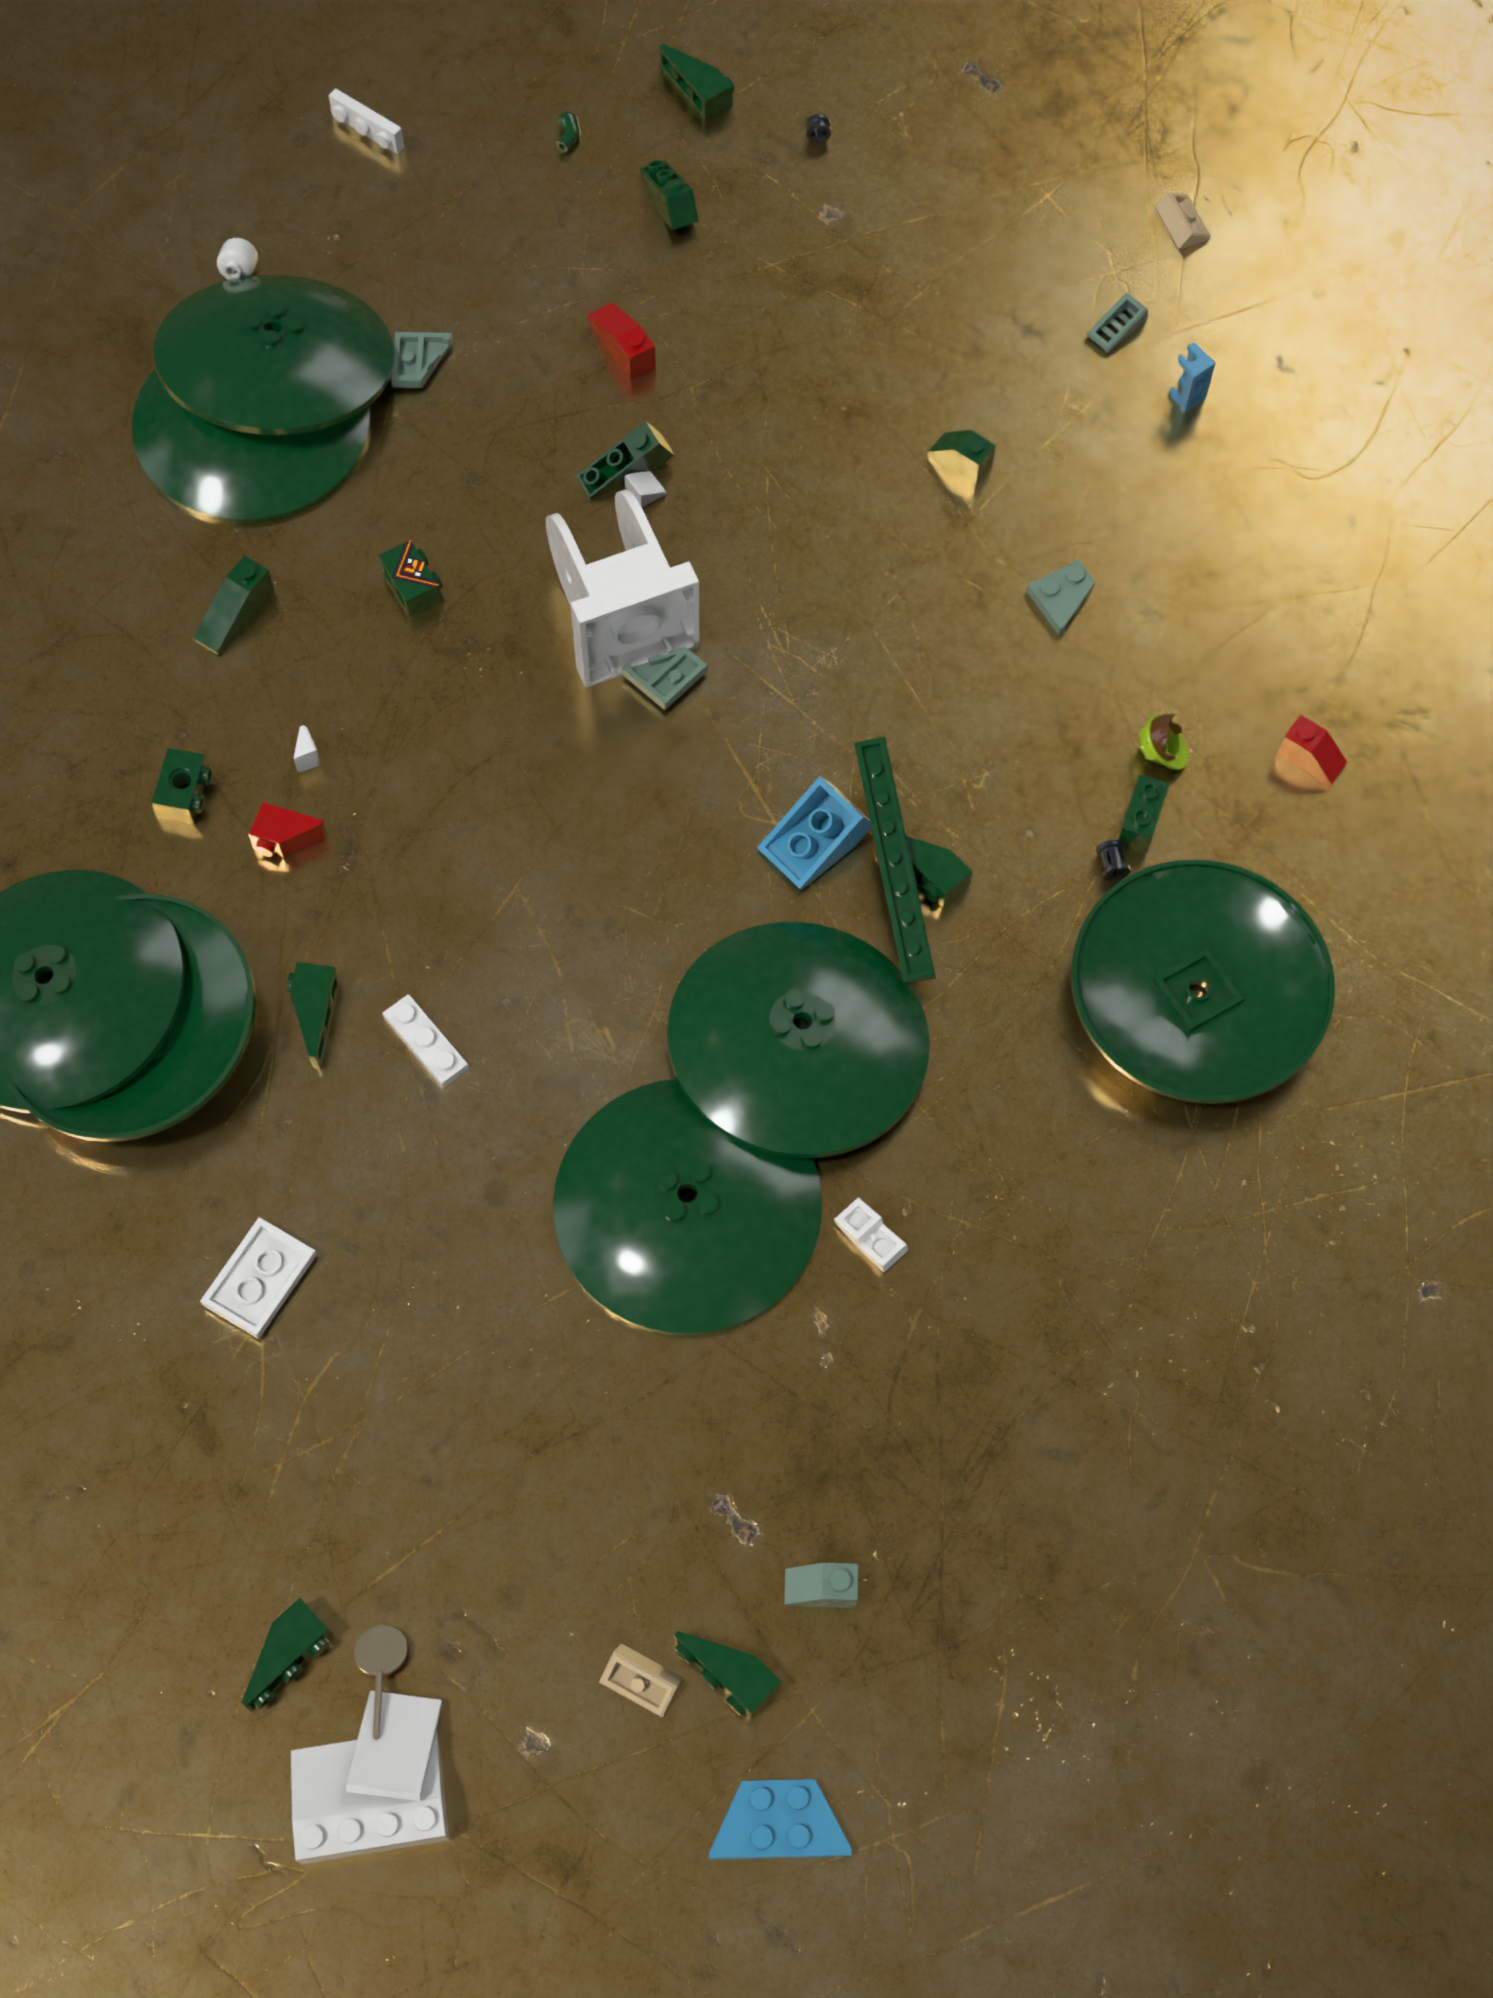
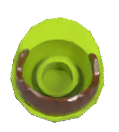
(1163, 742)

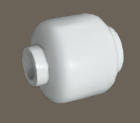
(237, 259)

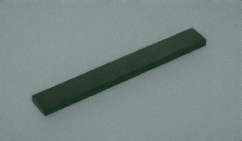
(895, 861)

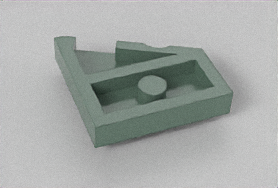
(417, 357)
(1062, 593)
(666, 676)

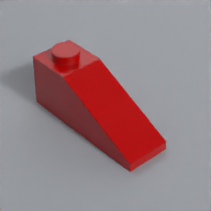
(624, 339)

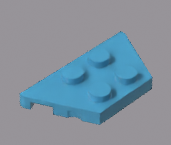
(779, 1822)

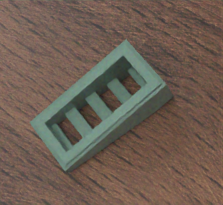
(1126, 303)

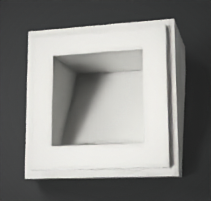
(644, 487)
(305, 753)

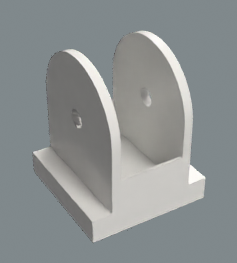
(626, 602)

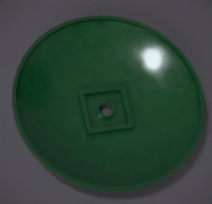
(273, 354)
(239, 473)
(1212, 928)
(109, 992)
(198, 1052)
(787, 1085)
(670, 1260)

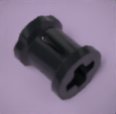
(1113, 860)

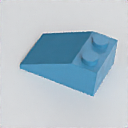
(815, 833)

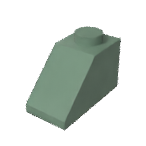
(822, 1585)

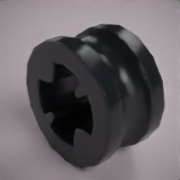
(818, 121)

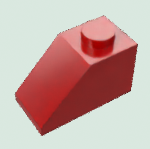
(1312, 750)
(284, 831)

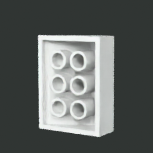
(347, 1824)

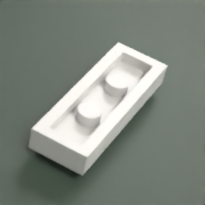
(366, 121)
(425, 1041)

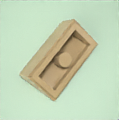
(1182, 220)
(641, 1680)

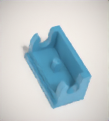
(1195, 378)

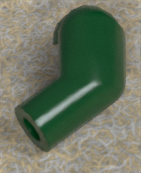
(571, 131)

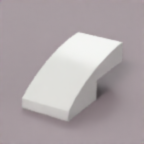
(870, 1235)

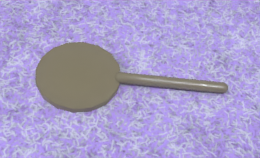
(378, 1654)

